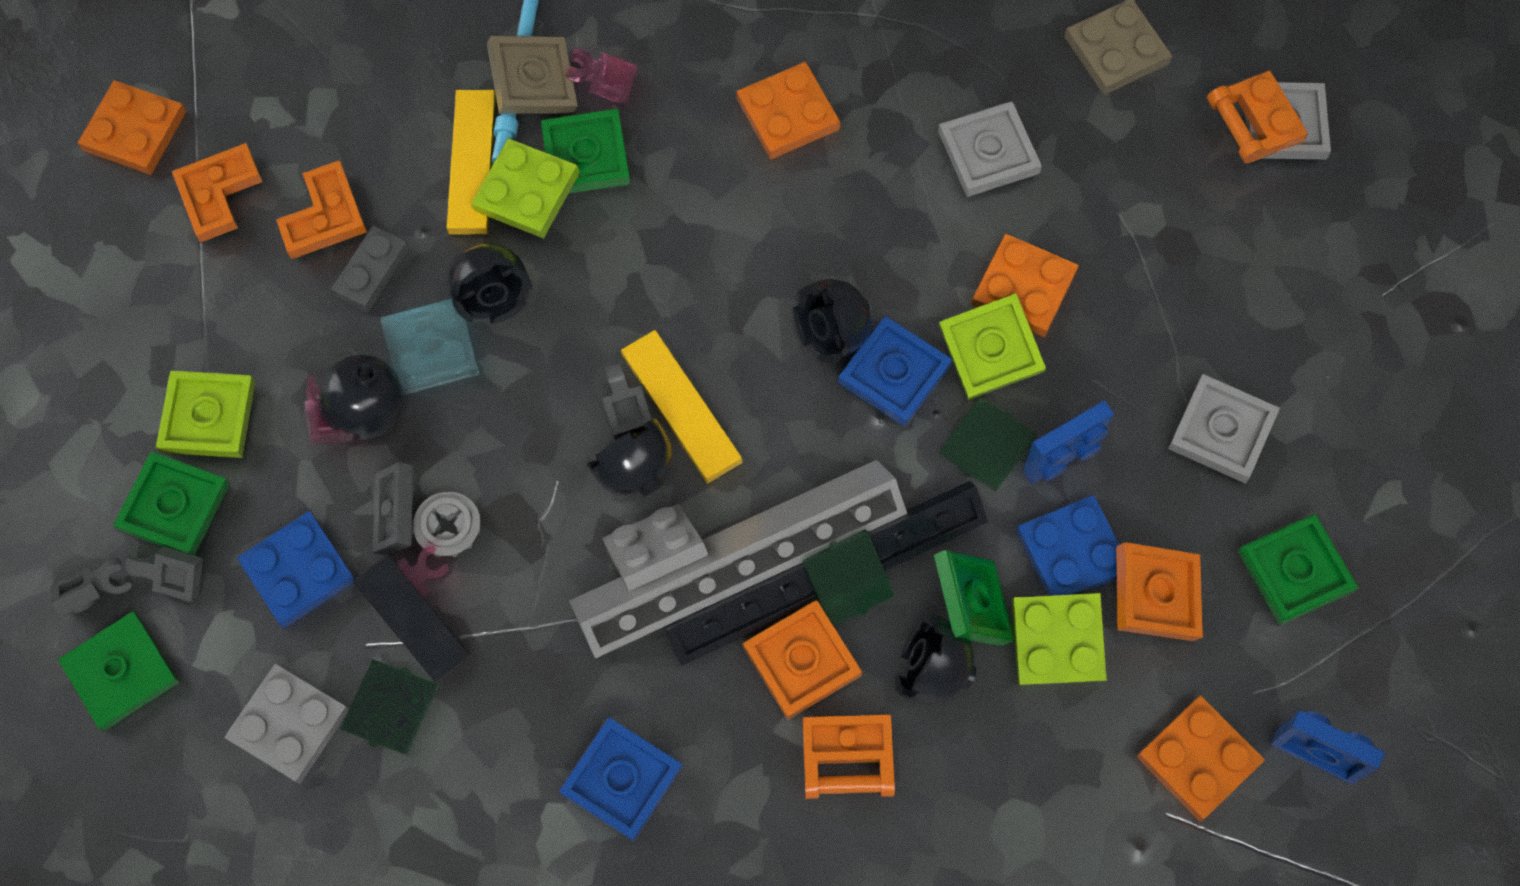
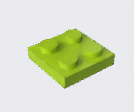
(525, 188)
(992, 346)
(206, 414)
(1058, 639)

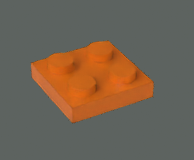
(788, 110)
(132, 127)
(1032, 274)
(1159, 592)
(802, 659)
(1200, 758)

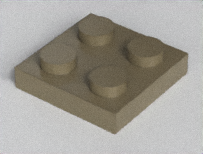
(1118, 46)
(531, 74)

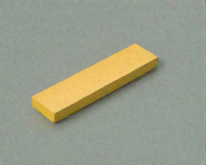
(470, 159)
(681, 406)

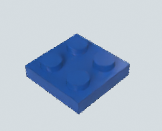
(895, 371)
(1074, 439)
(1071, 548)
(296, 569)
(1316, 742)
(621, 779)

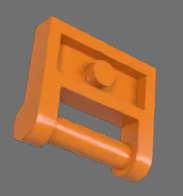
(1266, 111)
(848, 741)

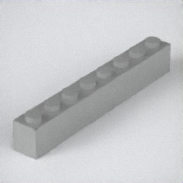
(742, 557)

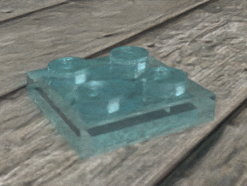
(429, 346)

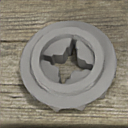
(447, 506)

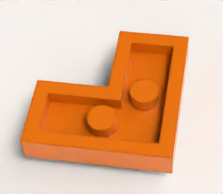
(207, 184)
(329, 220)

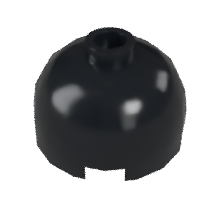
(488, 283)
(832, 319)
(361, 396)
(634, 462)
(936, 664)

